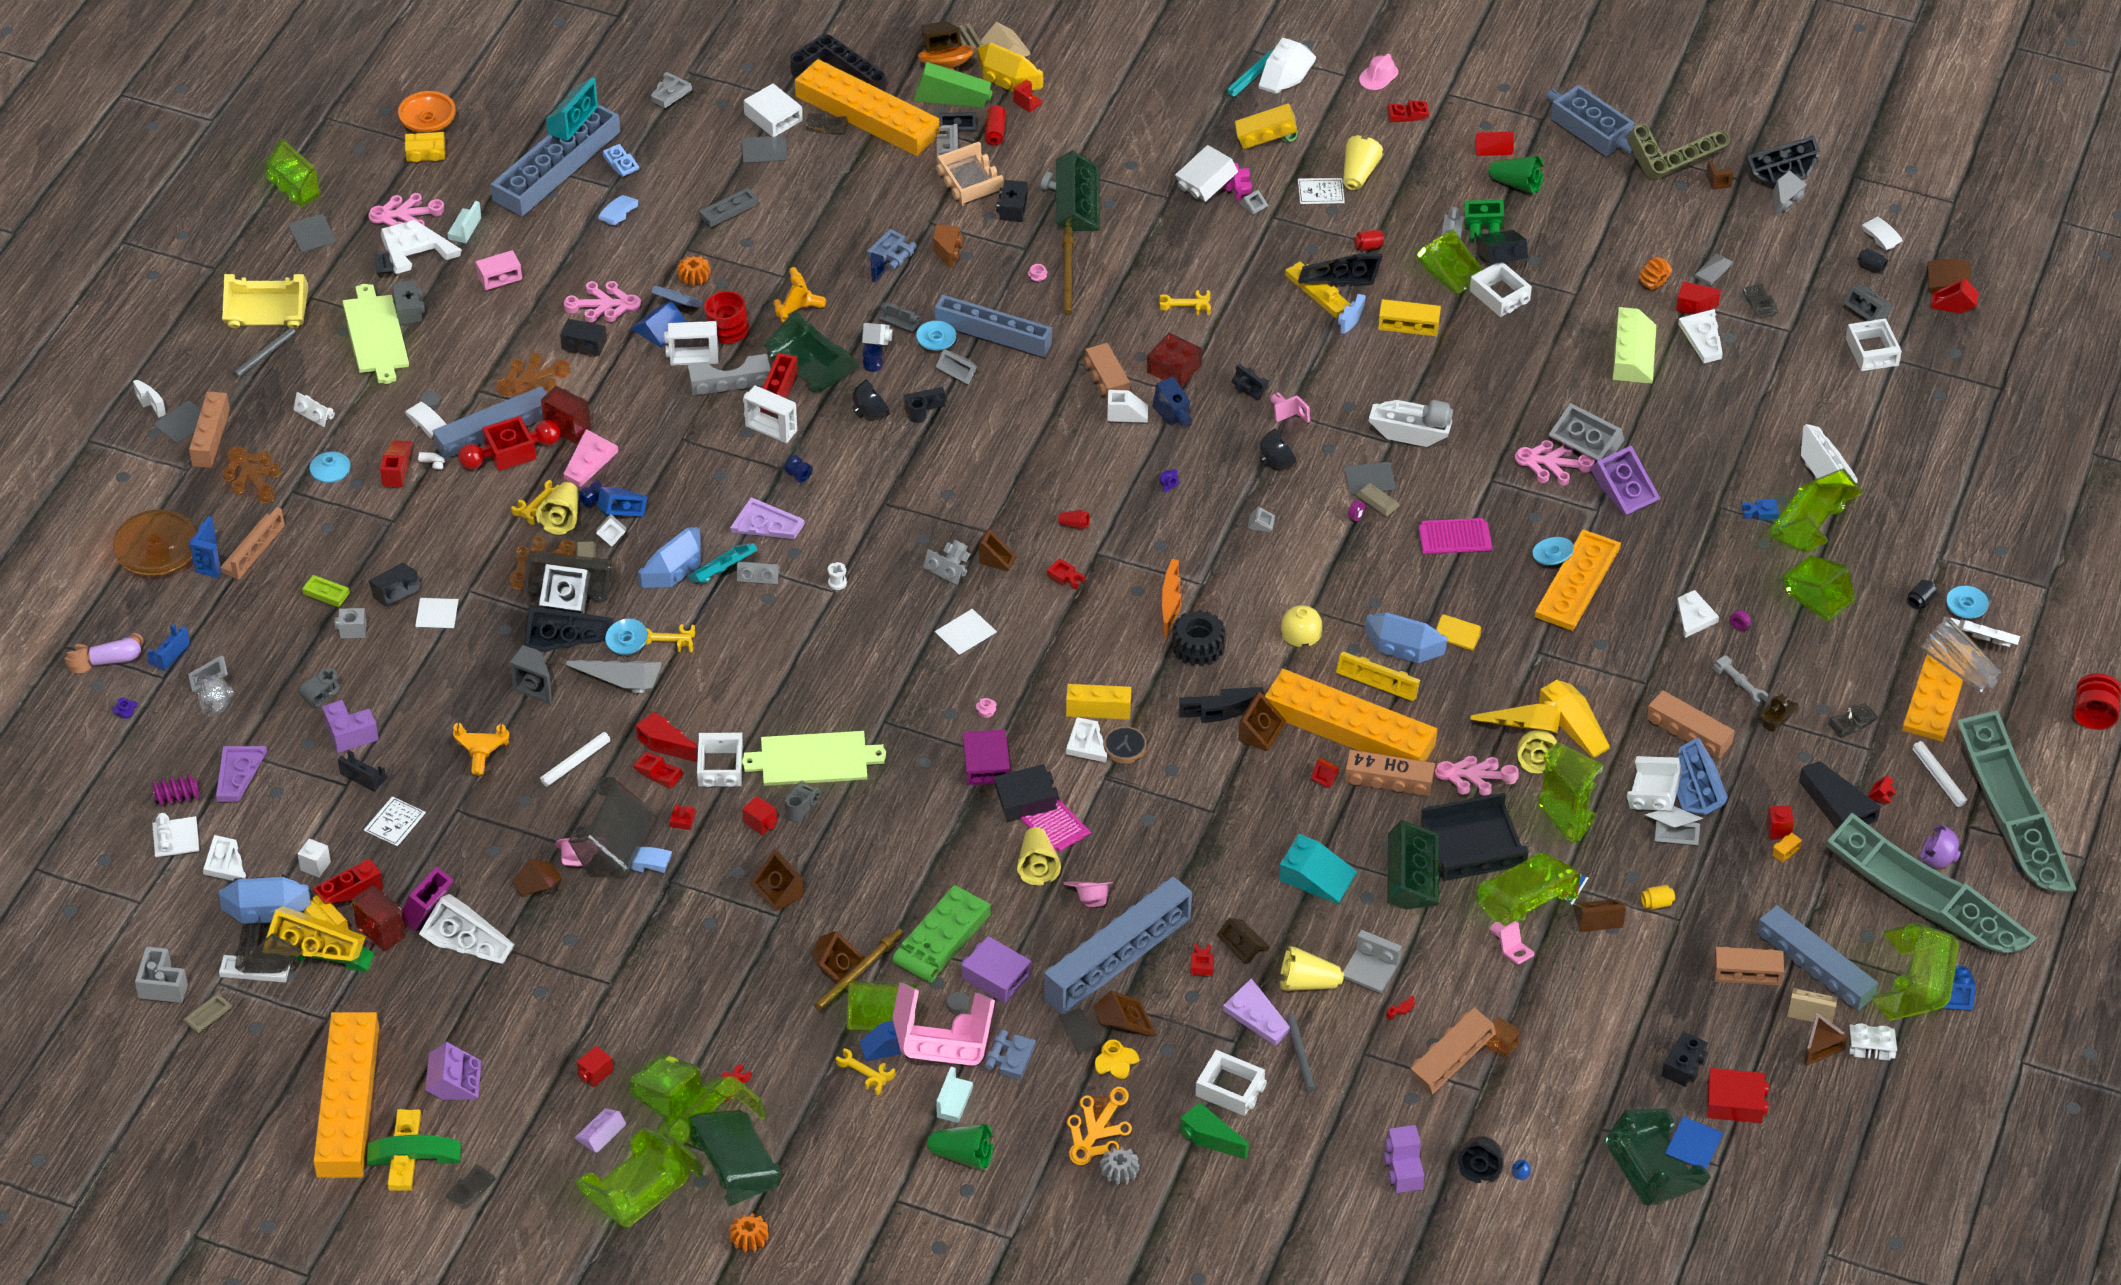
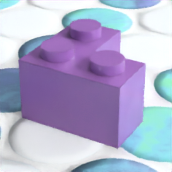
(349, 730)
(1403, 1159)

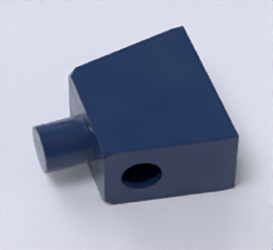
(1172, 402)

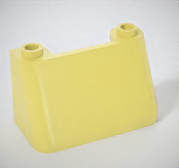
(264, 302)

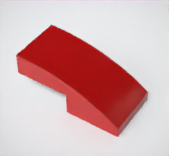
(655, 769)

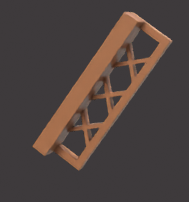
(253, 544)

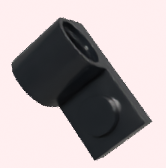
(919, 402)

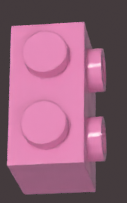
(499, 270)

